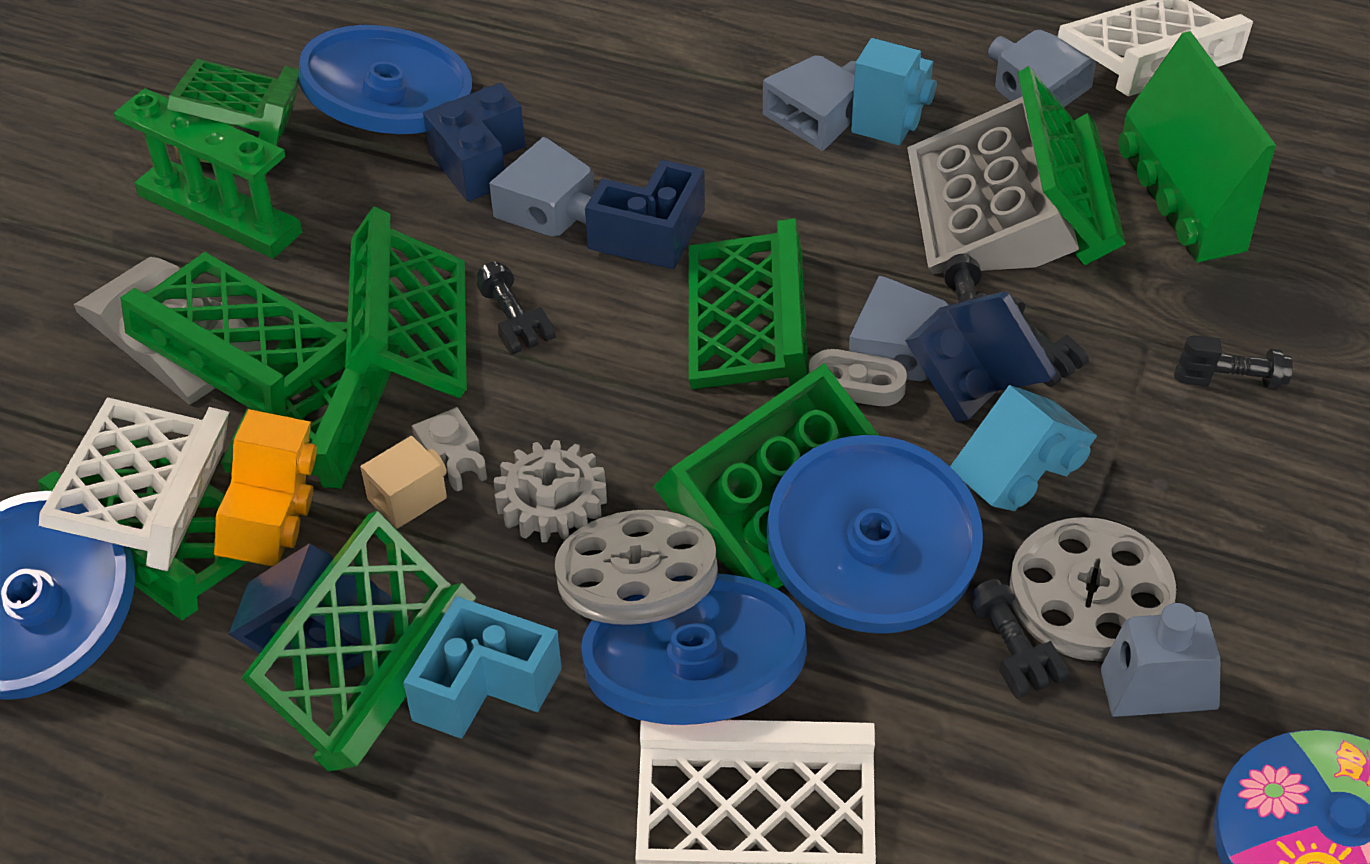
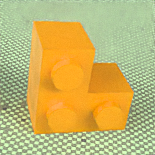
(266, 489)

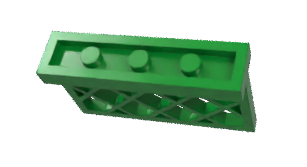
(238, 97)
(1072, 169)
(374, 294)
(785, 294)
(209, 352)
(348, 414)
(179, 585)
(382, 690)

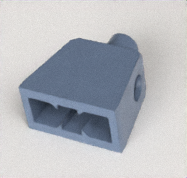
(1055, 62)
(811, 99)
(543, 190)
(889, 319)
(1163, 664)

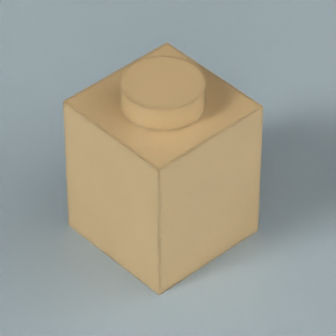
(405, 481)

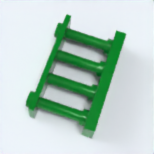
(198, 198)

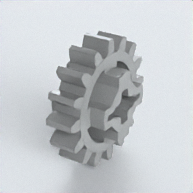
(550, 490)

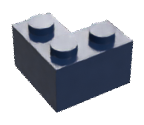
(473, 135)
(649, 221)
(279, 590)

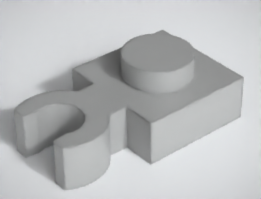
(454, 442)

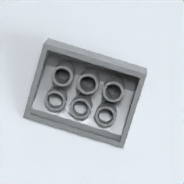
(985, 195)

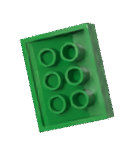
(1198, 152)
(735, 474)

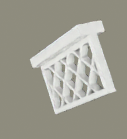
(1147, 34)
(177, 485)
(764, 746)

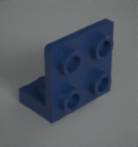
(978, 350)

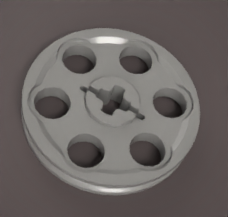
(636, 567)
(1070, 578)

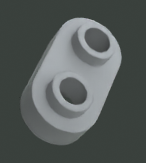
(865, 376)

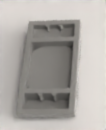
(105, 313)

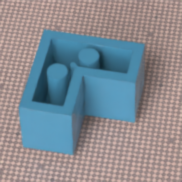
(890, 91)
(1018, 444)
(480, 655)

